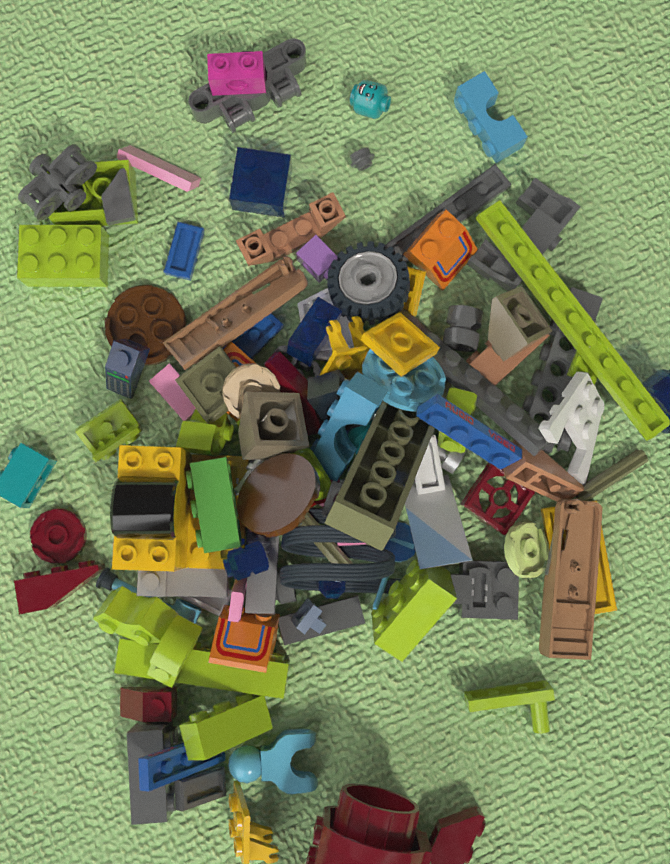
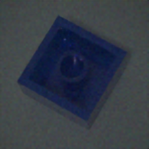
(261, 182)

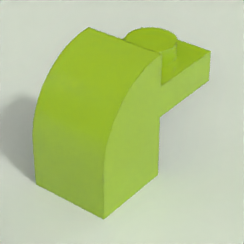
(173, 650)

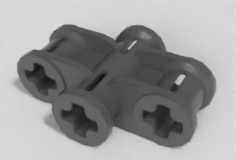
(63, 176)

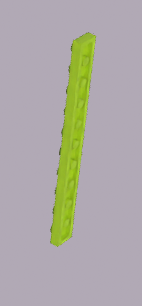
(573, 320)

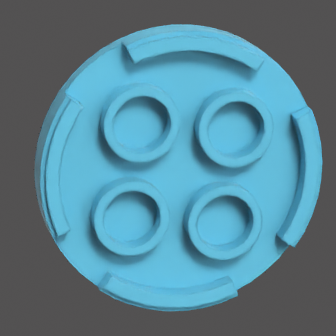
(412, 388)

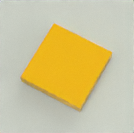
(400, 344)

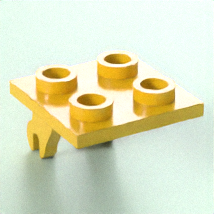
(345, 358)
(249, 836)

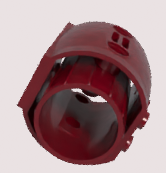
(369, 828)

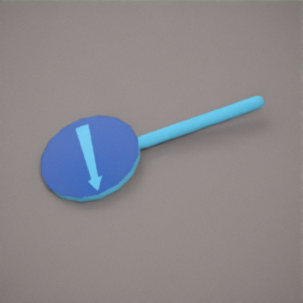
(403, 548)

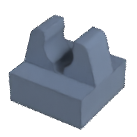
(308, 617)

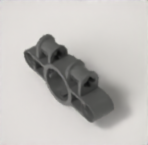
(279, 87)

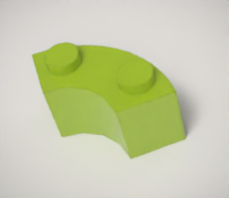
(204, 438)
(134, 616)

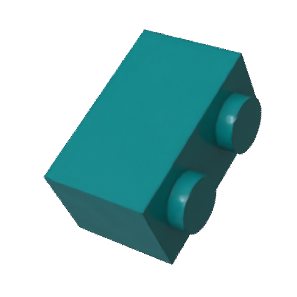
(25, 475)

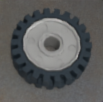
(364, 265)

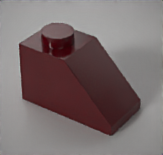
(149, 703)

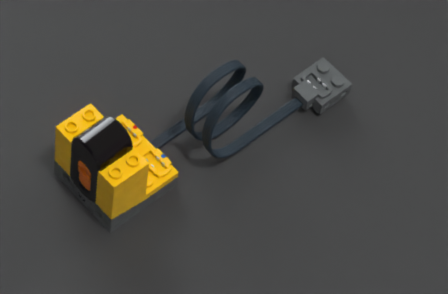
(157, 533)

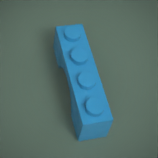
(357, 405)

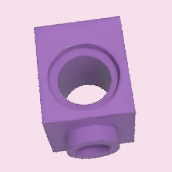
(316, 258)

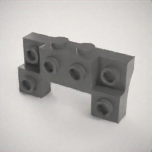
(549, 216)

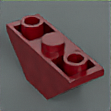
(454, 836)

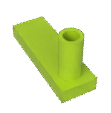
(531, 693)

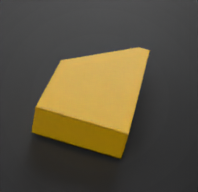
(416, 285)

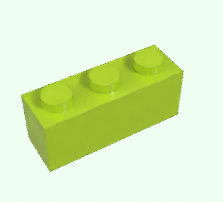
(225, 726)

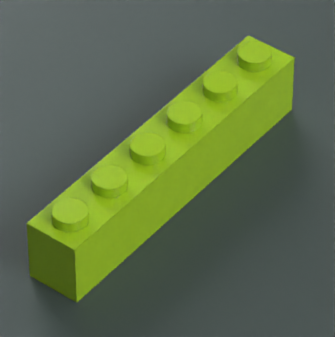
(134, 661)

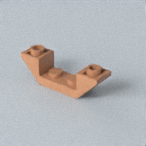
(293, 235)

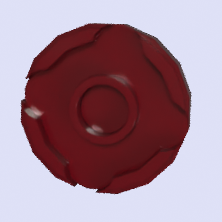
(58, 536)

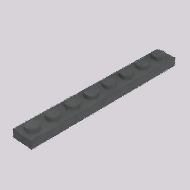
(489, 398)

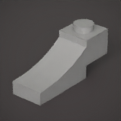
(183, 583)

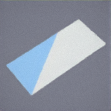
(437, 527)

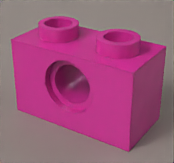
(236, 73)

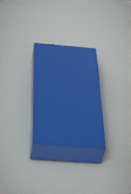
(184, 251)

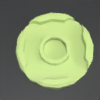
(526, 549)

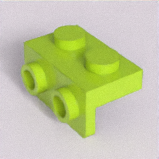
(109, 430)

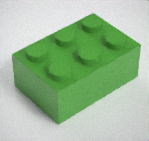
(214, 505)

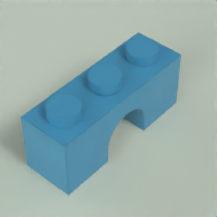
(497, 137)

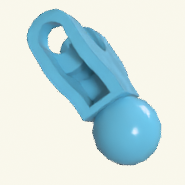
(274, 762)

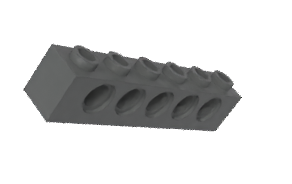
(553, 354)

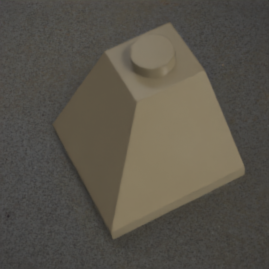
(515, 323)
(271, 425)

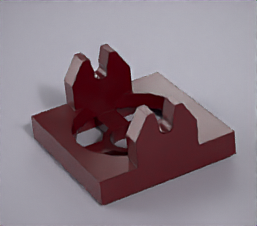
(472, 503)

